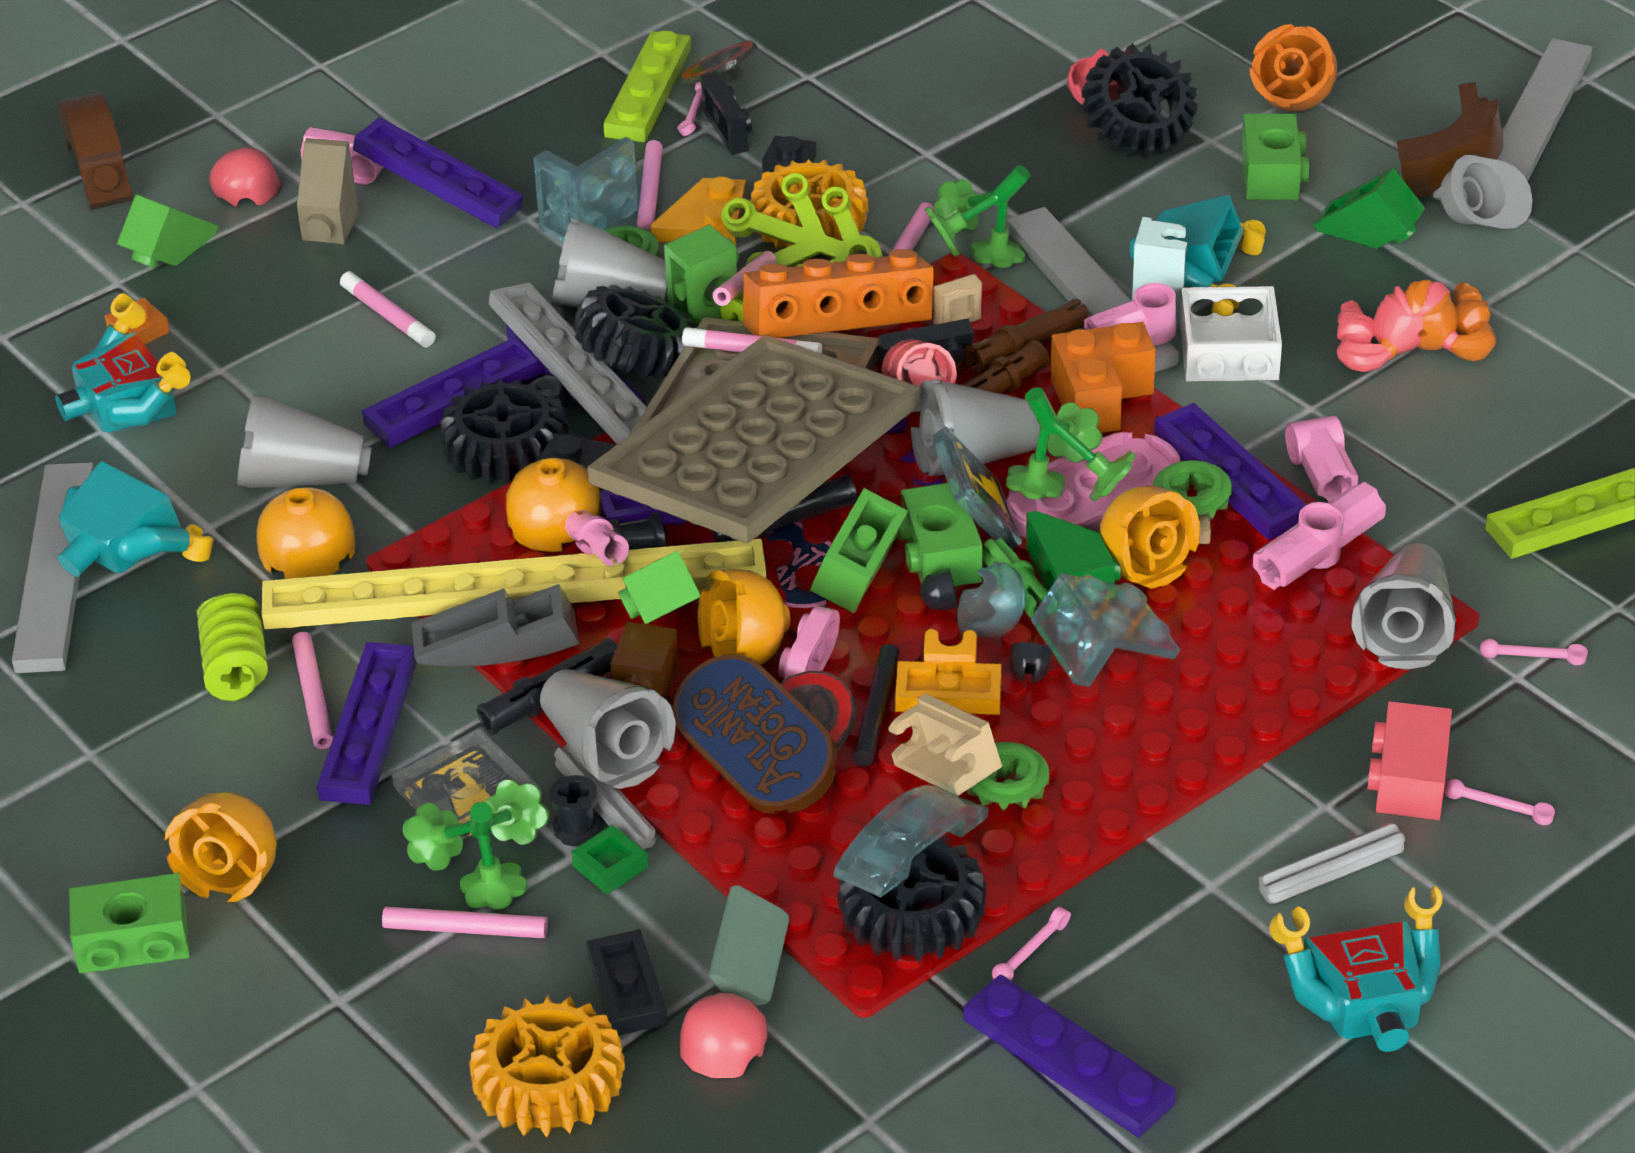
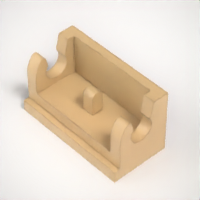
(945, 746)

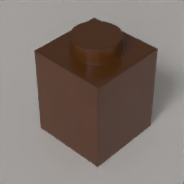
(647, 657)

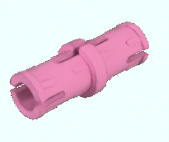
(596, 537)

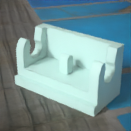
(1160, 258)

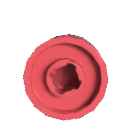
(918, 362)

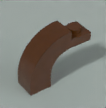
(97, 149)
(1430, 157)

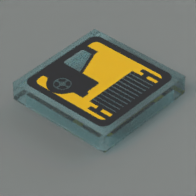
(975, 488)

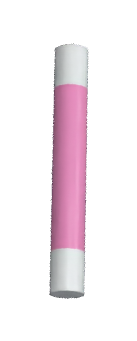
(387, 309)
(732, 341)

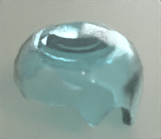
(996, 604)

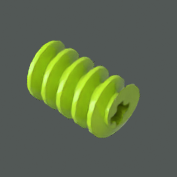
(231, 646)

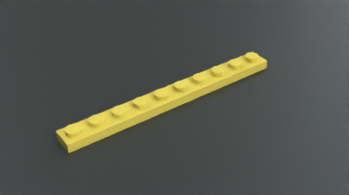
(440, 588)

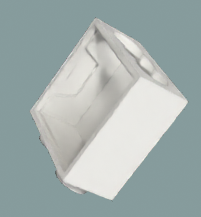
(1231, 345)

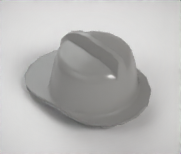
(1485, 193)

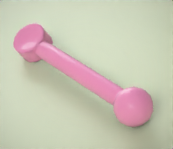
(688, 126)
(1575, 654)
(1541, 813)
(1057, 921)

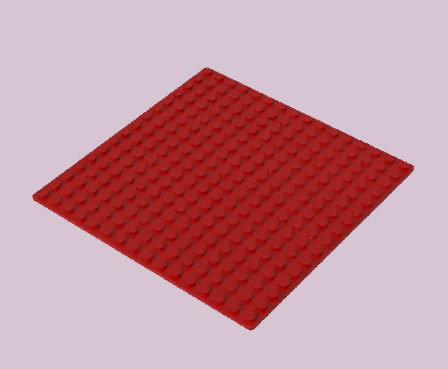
(1120, 754)

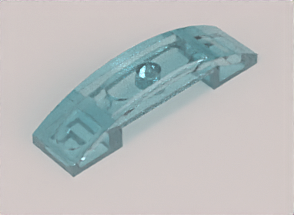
(902, 829)

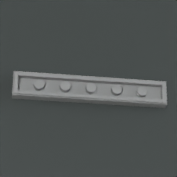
(1543, 103)
(1073, 269)
(555, 345)
(48, 589)

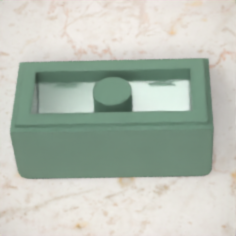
(749, 946)

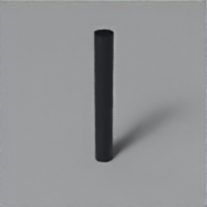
(876, 705)

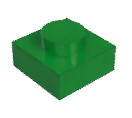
(609, 859)

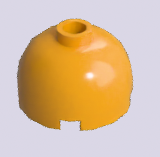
(544, 498)
(305, 533)
(1150, 534)
(742, 615)
(221, 845)

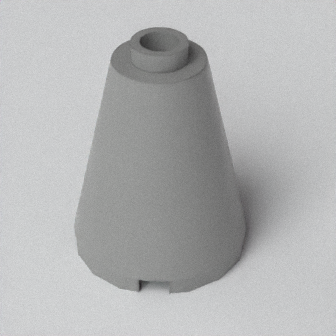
(601, 259)
(984, 421)
(297, 448)
(1406, 610)
(609, 724)

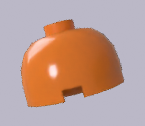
(1294, 68)

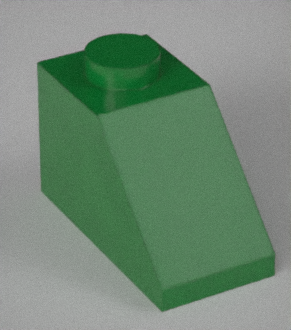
(1373, 212)
(1067, 549)

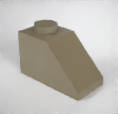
(326, 191)

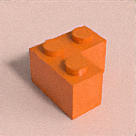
(1102, 368)

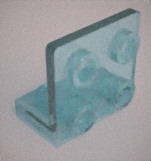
(596, 191)
(1091, 618)

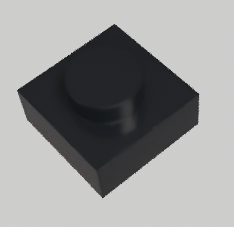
(785, 149)

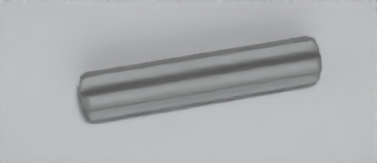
(611, 802)
(1331, 863)

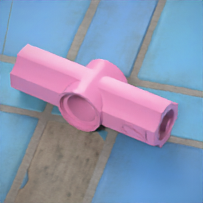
(1319, 535)

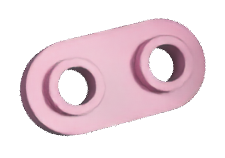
(814, 643)

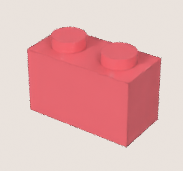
(1412, 761)

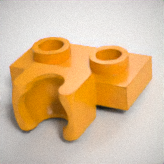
(950, 676)

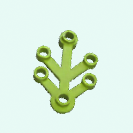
(810, 238)

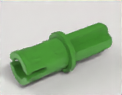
(1000, 551)

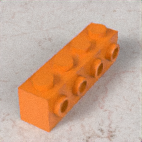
(837, 294)

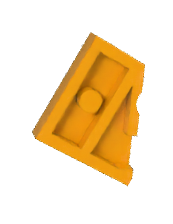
(700, 208)

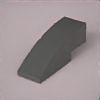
(497, 630)

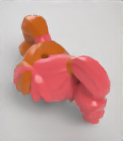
(1416, 319)

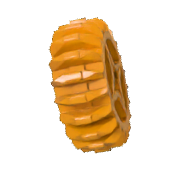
(771, 201)
(547, 1052)

